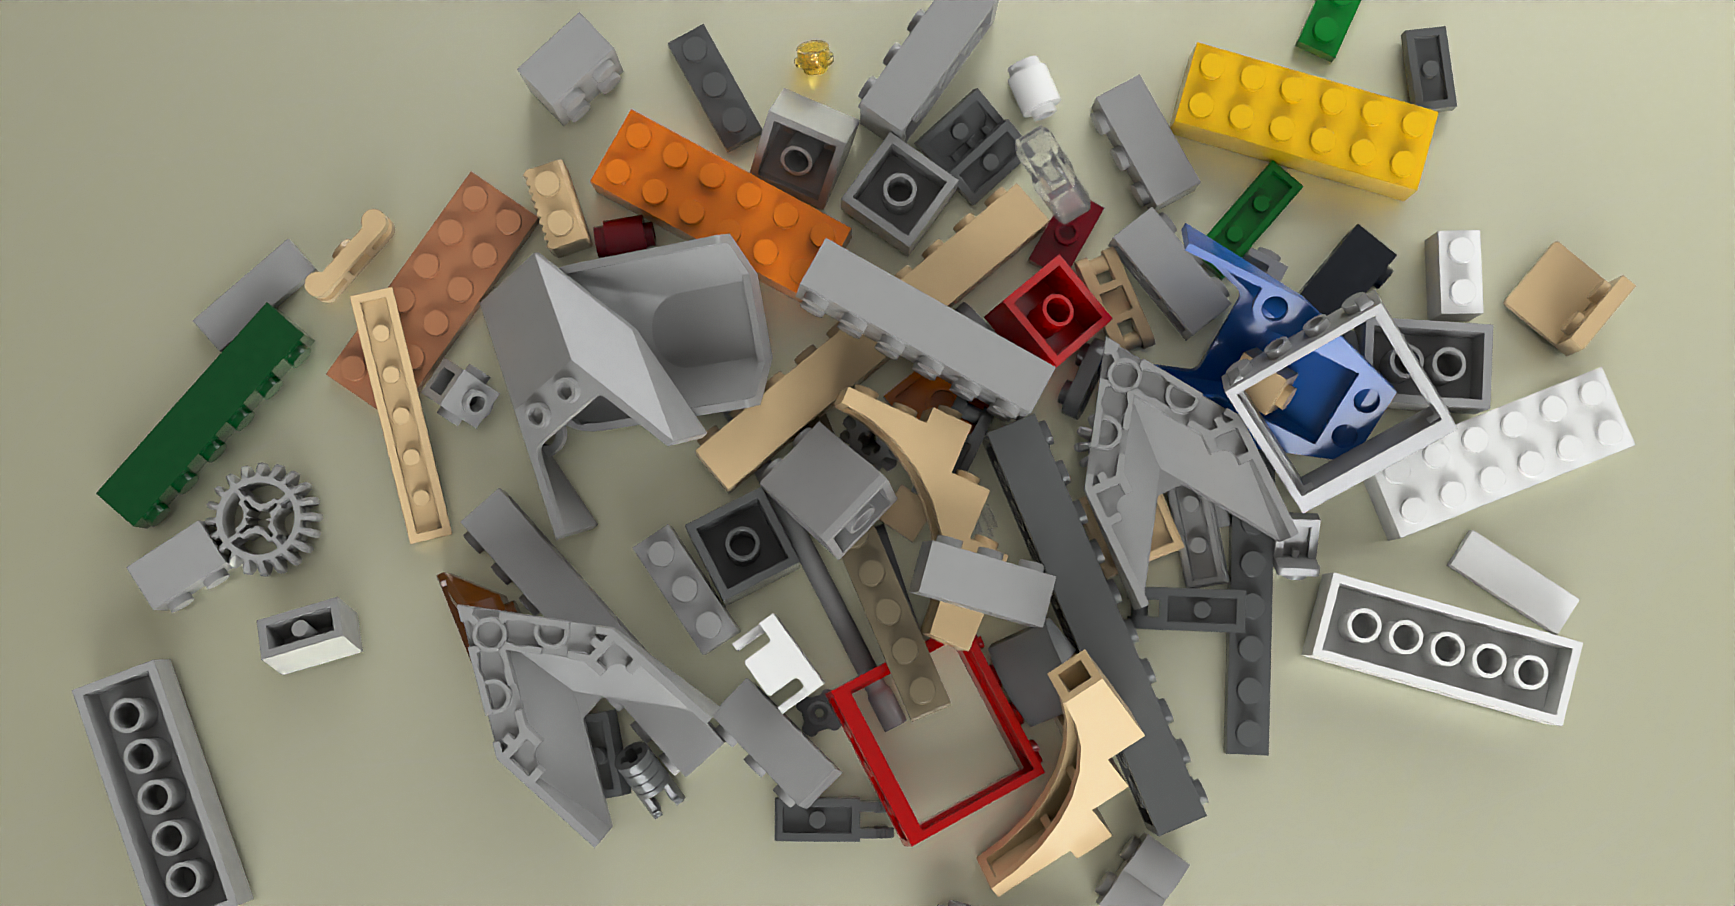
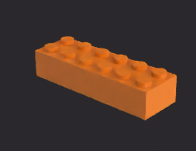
(707, 196)

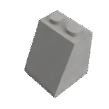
(828, 489)

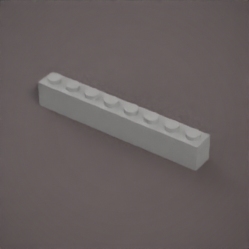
(560, 592)

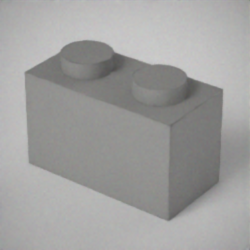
(181, 568)
(309, 636)

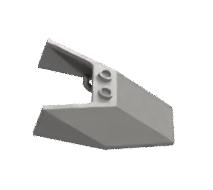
(560, 354)

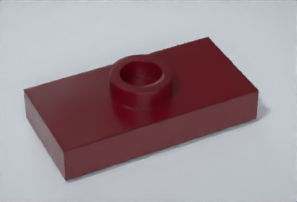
(1065, 239)

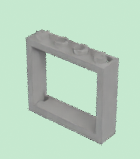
(1367, 457)

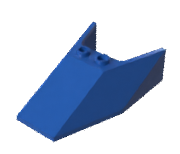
(1337, 388)

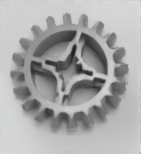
(279, 509)

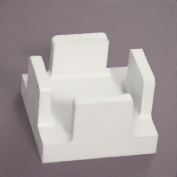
(779, 661)

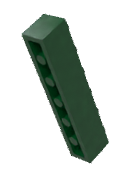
(206, 417)

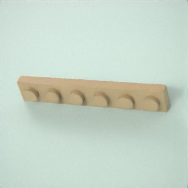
(401, 415)

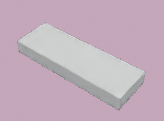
(1513, 582)

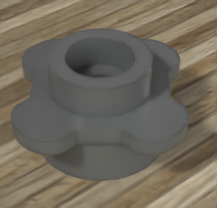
(812, 723)

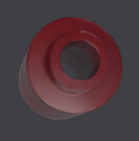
(624, 236)

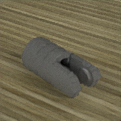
(647, 776)

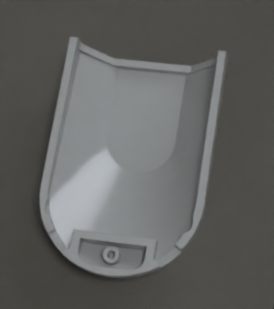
(697, 314)

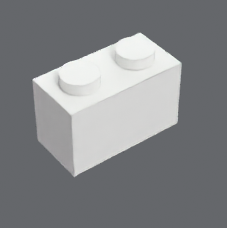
(1454, 275)

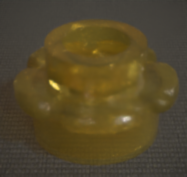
(814, 57)

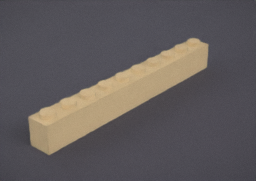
(842, 361)

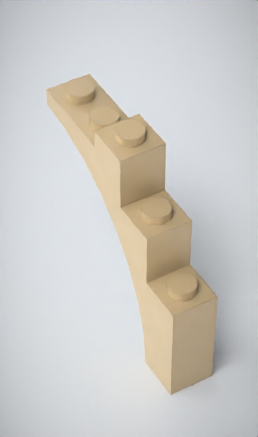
(950, 500)
(1084, 778)

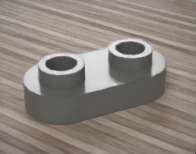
(1076, 393)

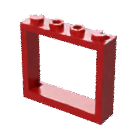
(881, 776)

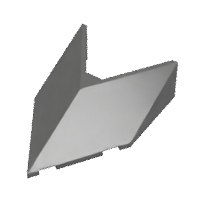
(1164, 435)
(541, 683)

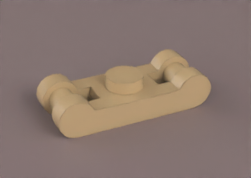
(351, 257)
(1117, 299)

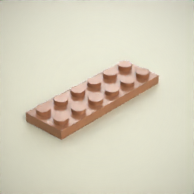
(446, 280)

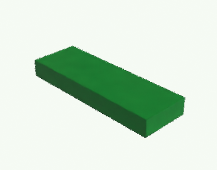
(1254, 212)

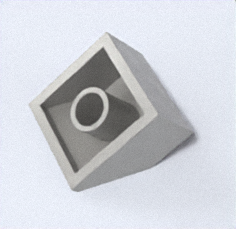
(803, 147)

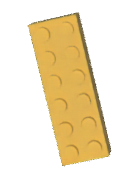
(1303, 122)

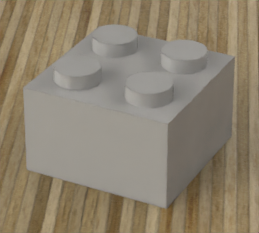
(572, 70)
(899, 194)

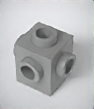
(461, 393)

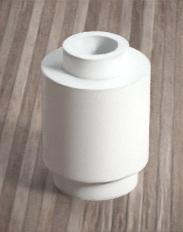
(1033, 88)

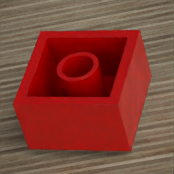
(1050, 314)

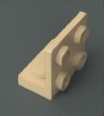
(1566, 299)

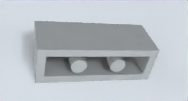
(1144, 144)
(1170, 273)
(983, 581)
(686, 589)
(775, 745)

